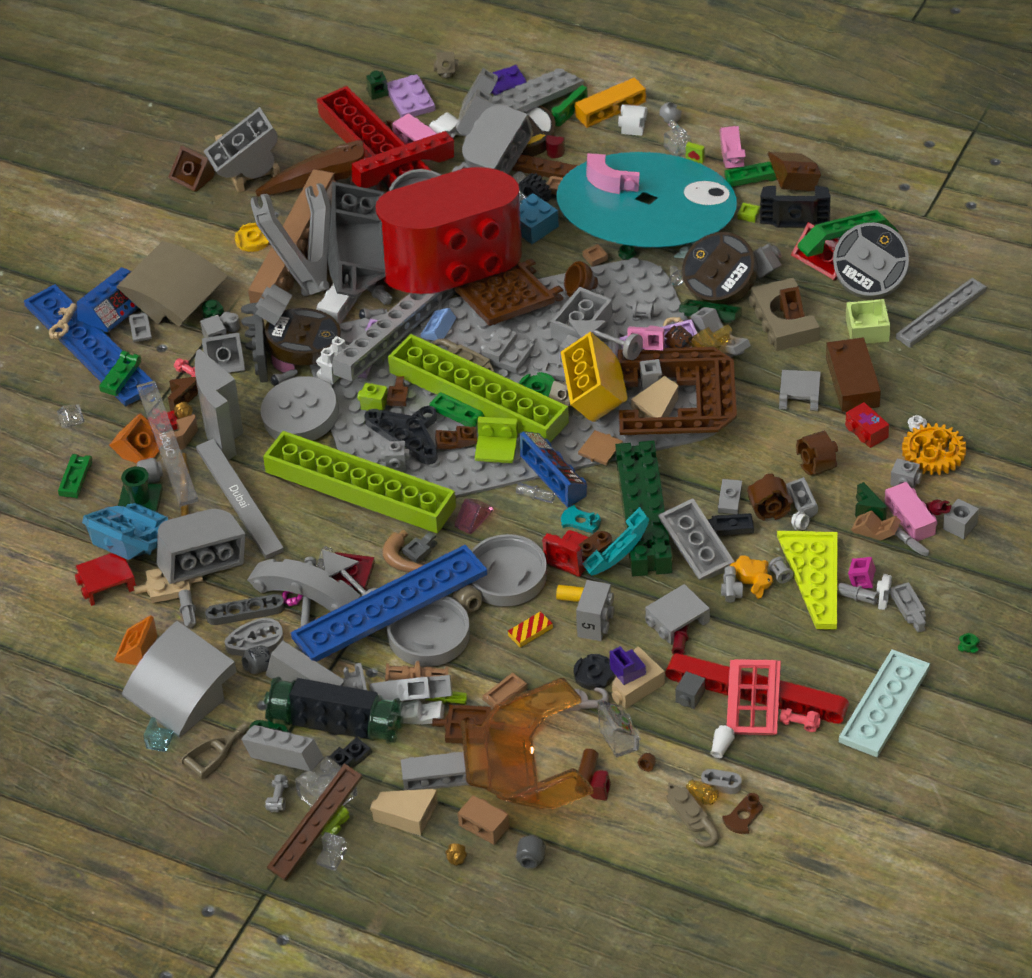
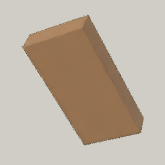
(505, 690)

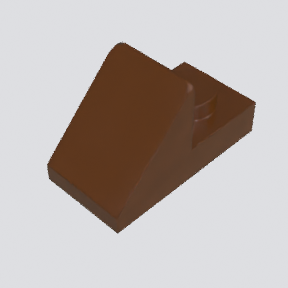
(791, 303)
(182, 391)

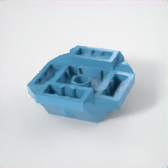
(124, 530)

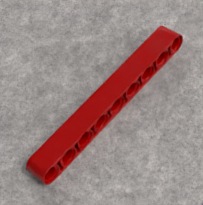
(791, 696)

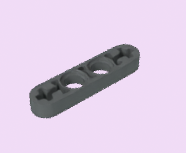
(245, 611)

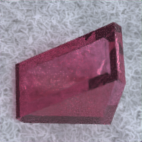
(472, 514)

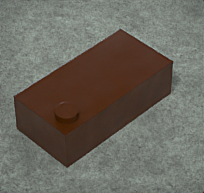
(852, 373)

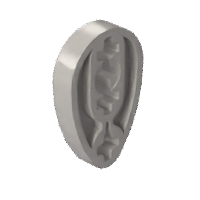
(243, 636)

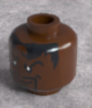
(678, 337)

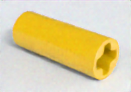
(569, 593)

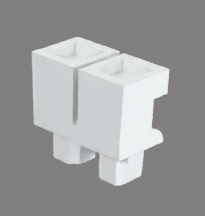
(325, 360)

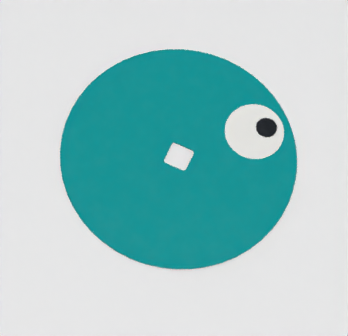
(673, 219)

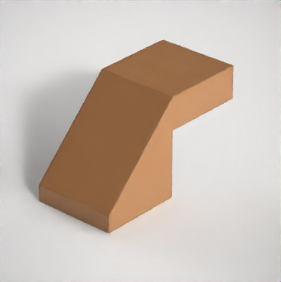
(186, 430)
(871, 526)

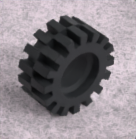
(535, 185)

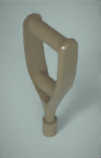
(218, 744)

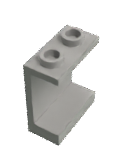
(675, 612)

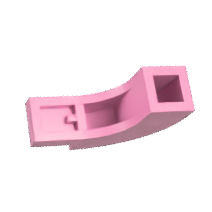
(731, 148)
(609, 179)

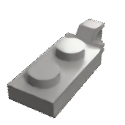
(909, 605)

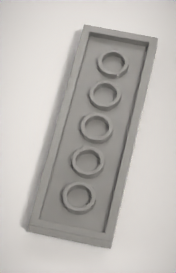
(538, 90)

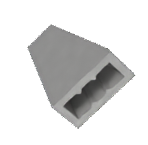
(293, 664)

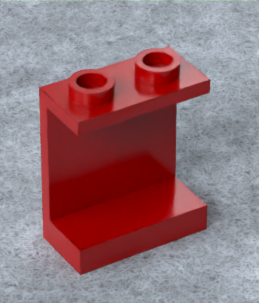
(103, 574)

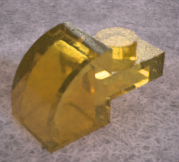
(707, 338)

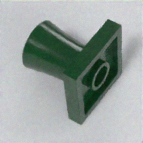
(138, 491)

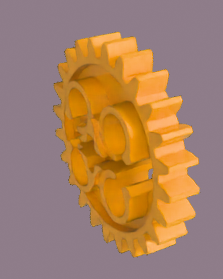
(934, 441)

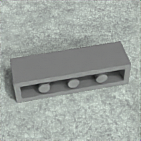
(282, 748)
(434, 771)

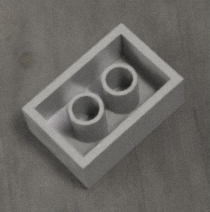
(581, 306)

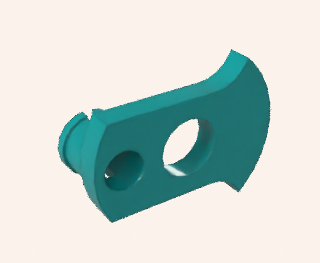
(572, 513)

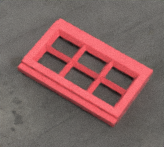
(772, 696)

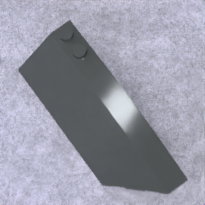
(354, 238)

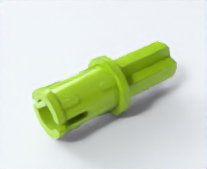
(458, 697)

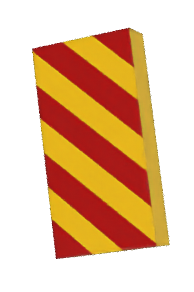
(530, 629)

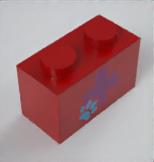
(867, 425)

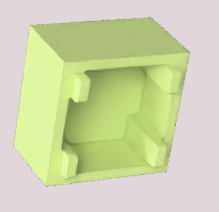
(868, 320)

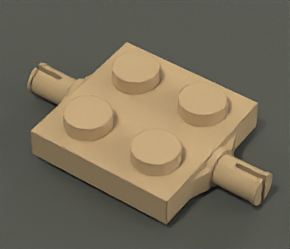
(159, 587)

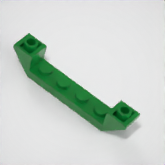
(814, 241)

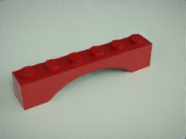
(371, 170)

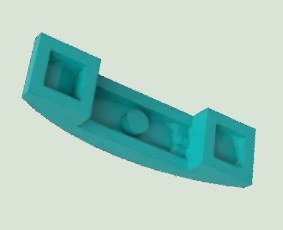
(599, 562)

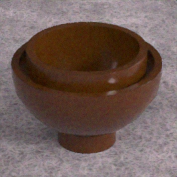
(577, 276)

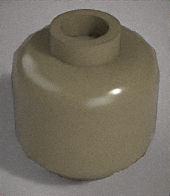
(468, 597)

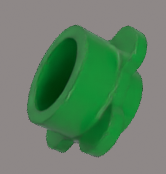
(968, 643)

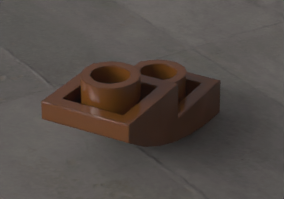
(460, 438)

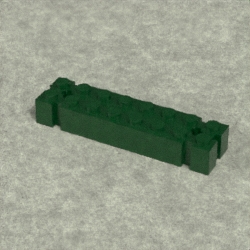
(642, 488)

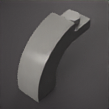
(709, 318)

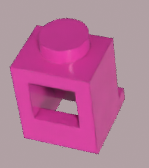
(862, 572)

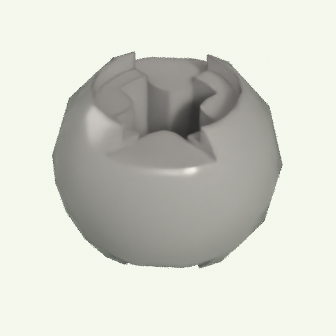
(670, 112)

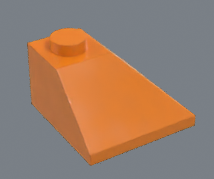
(135, 441)

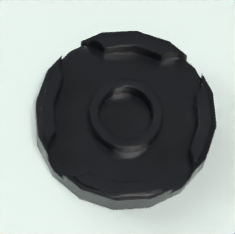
(593, 672)

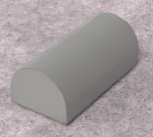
(802, 497)

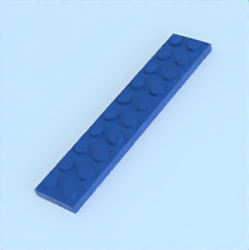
(84, 341)
(388, 603)

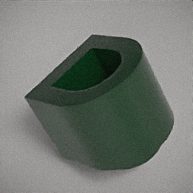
(212, 308)

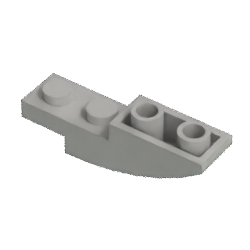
(414, 688)

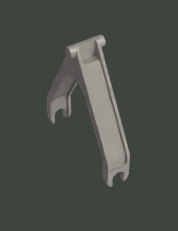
(309, 273)

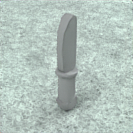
(916, 546)

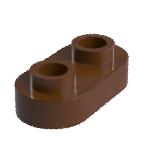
(598, 541)

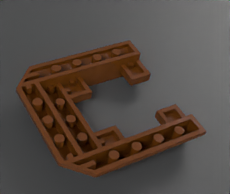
(698, 366)

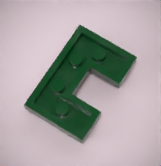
(725, 312)

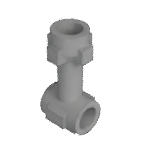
(277, 803)

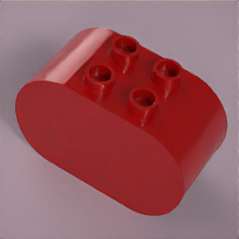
(450, 230)

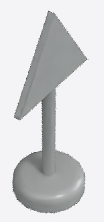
(631, 346)
(338, 564)

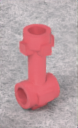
(183, 366)
(811, 721)

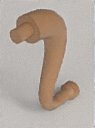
(391, 553)

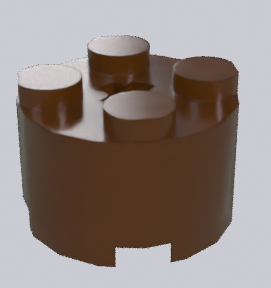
(817, 452)
(770, 497)

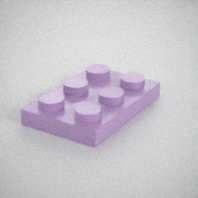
(410, 96)

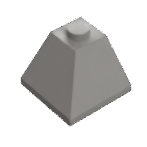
(225, 351)

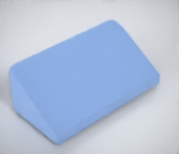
(438, 324)

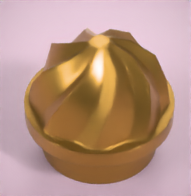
(183, 410)
(456, 854)

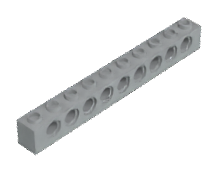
(386, 333)

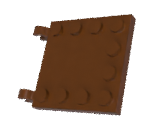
(508, 293)

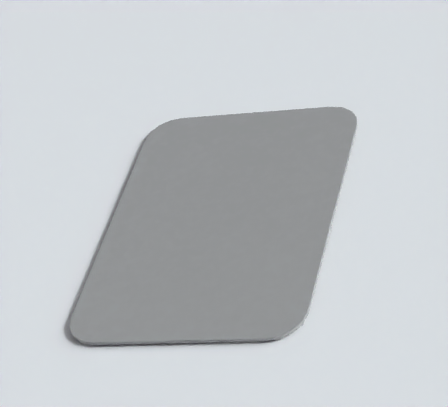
(456, 468)

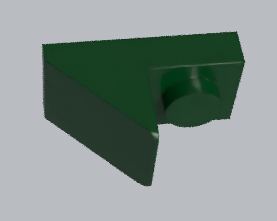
(868, 502)

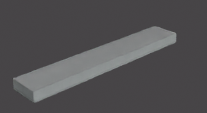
(940, 312)

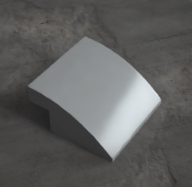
(218, 403)
(179, 679)

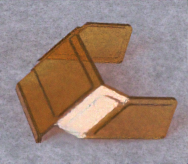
(502, 751)

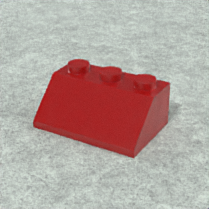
(820, 262)

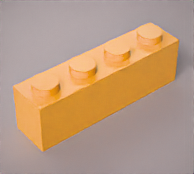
(609, 102)

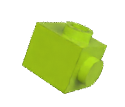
(373, 397)

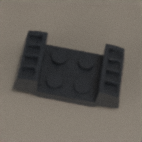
(794, 210)

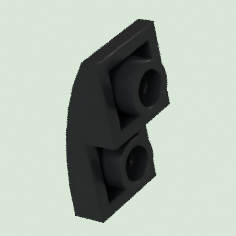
(352, 754)

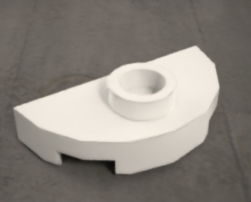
(883, 588)

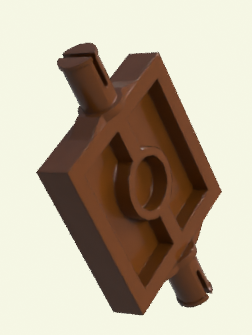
(452, 723)

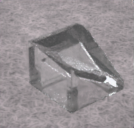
(70, 415)

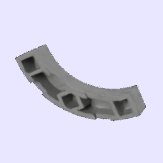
(302, 580)

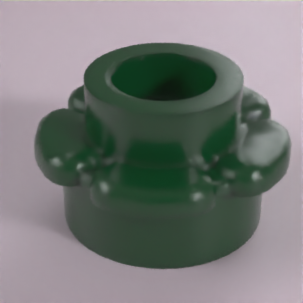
(626, 252)

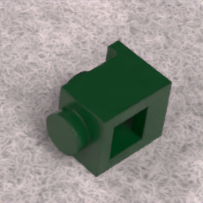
(376, 81)

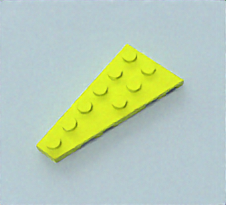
(814, 565)

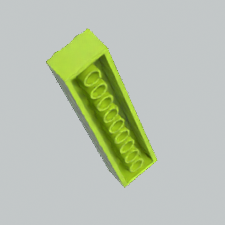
(477, 387)
(360, 481)

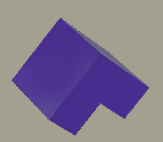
(626, 665)

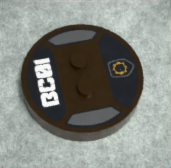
(720, 268)
(300, 335)

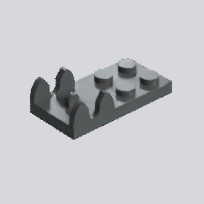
(257, 345)

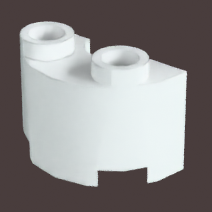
(632, 120)
(445, 123)

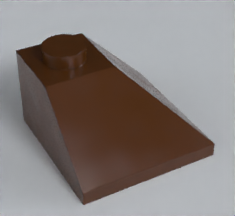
(191, 169)

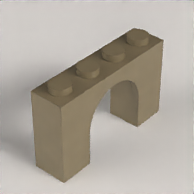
(782, 332)

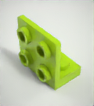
(496, 439)

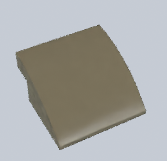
(171, 283)

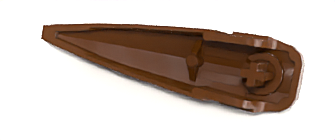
(335, 160)

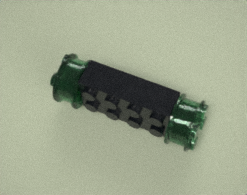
(334, 709)

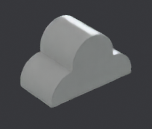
(245, 148)

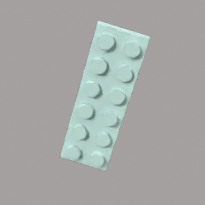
(884, 703)

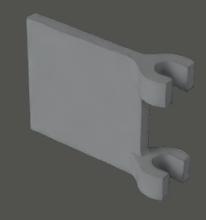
(799, 386)

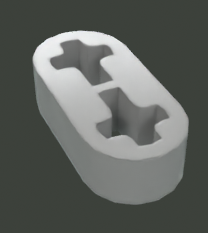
(721, 780)

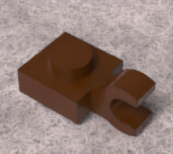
(398, 394)

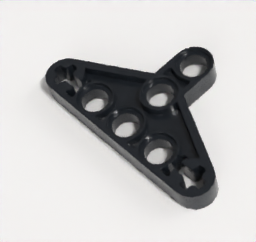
(401, 425)

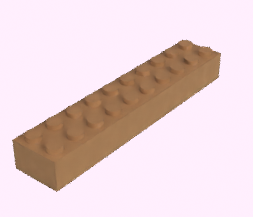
(297, 226)

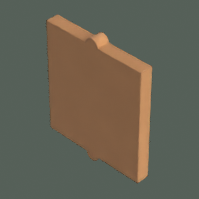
(599, 447)

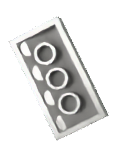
(696, 539)

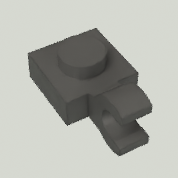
(419, 549)

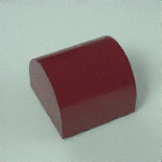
(555, 146)
(601, 785)

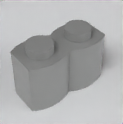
(273, 304)

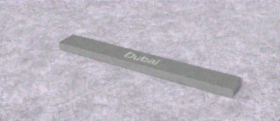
(240, 499)

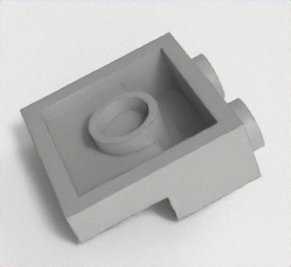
(506, 350)

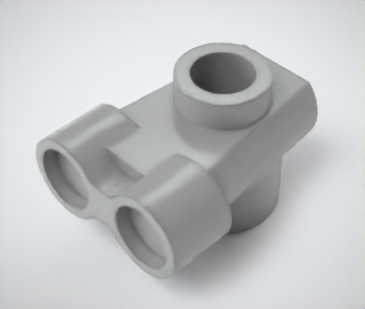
(730, 588)

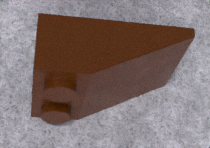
(795, 171)

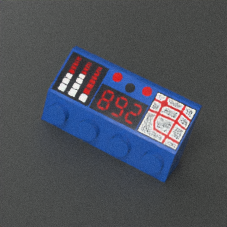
(106, 304)
(552, 468)

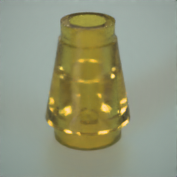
(705, 793)

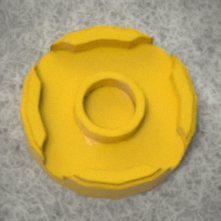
(250, 238)

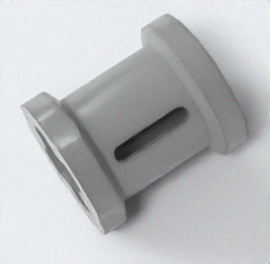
(643, 309)
(781, 570)

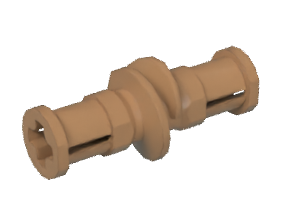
(417, 671)

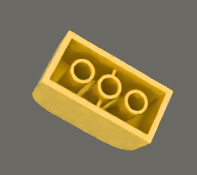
(593, 377)

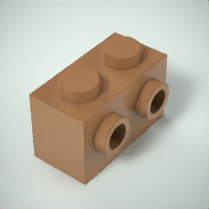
(483, 819)

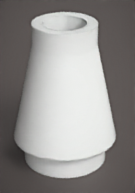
(722, 739)

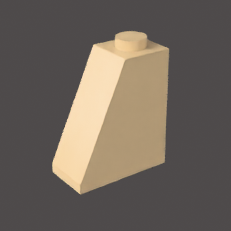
(657, 399)
(641, 687)
(405, 809)

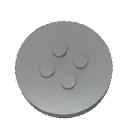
(301, 407)

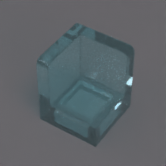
(157, 738)

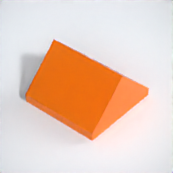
(137, 641)

